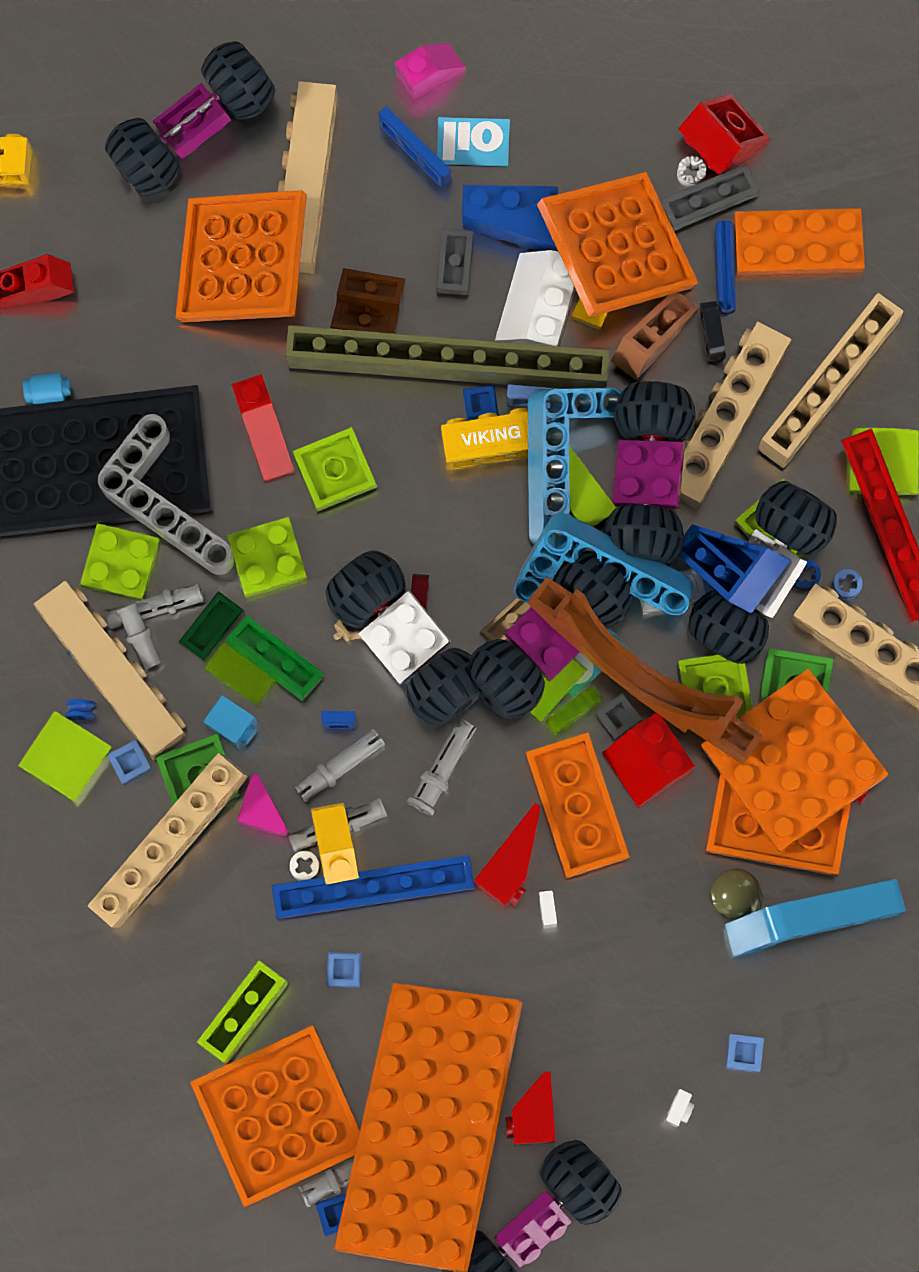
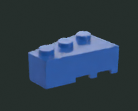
(508, 214)
(732, 565)

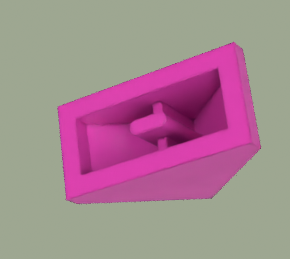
(259, 811)

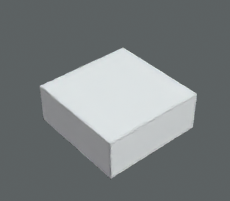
(547, 909)

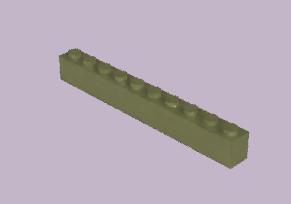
(445, 358)

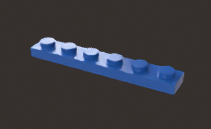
(374, 887)

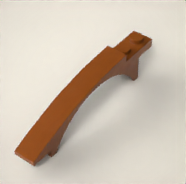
(703, 713)

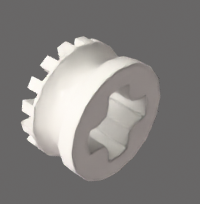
(694, 163)
(305, 855)

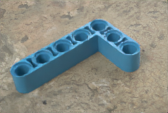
(557, 450)
(581, 535)
(814, 916)

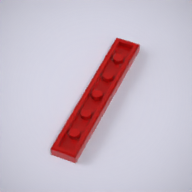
(886, 515)

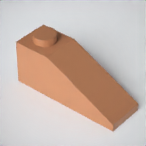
(653, 335)

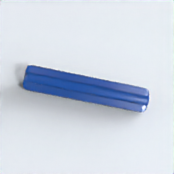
(725, 266)

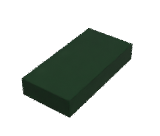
(211, 626)

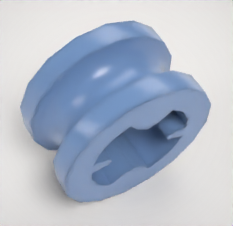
(856, 579)

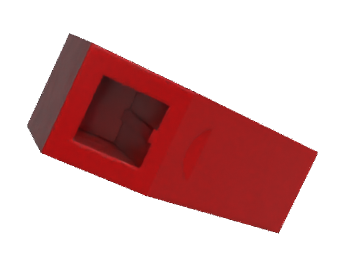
(35, 281)

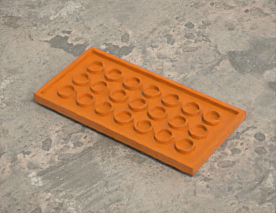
(429, 1127)

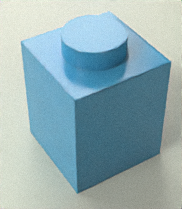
(231, 722)

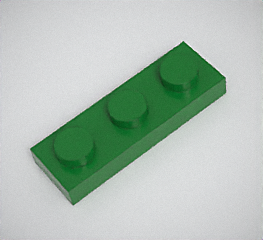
(274, 658)

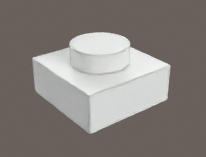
(680, 1108)

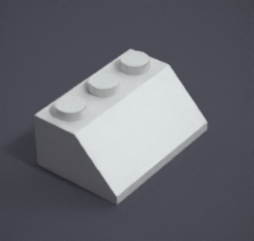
(537, 300)

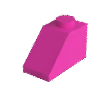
(427, 68)

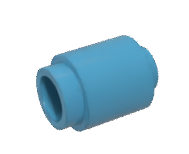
(46, 388)

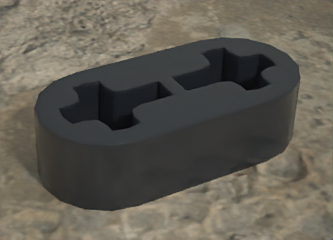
(712, 331)

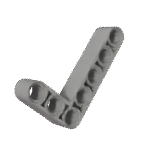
(157, 505)

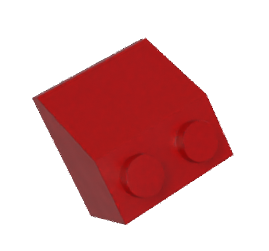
(723, 133)
(648, 760)
(533, 1115)

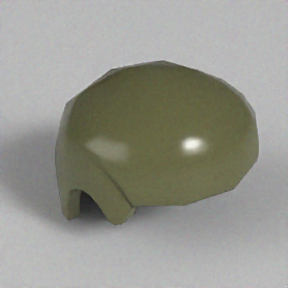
(736, 893)

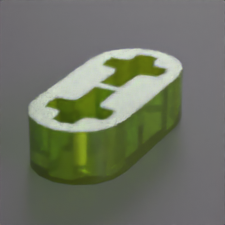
(574, 710)

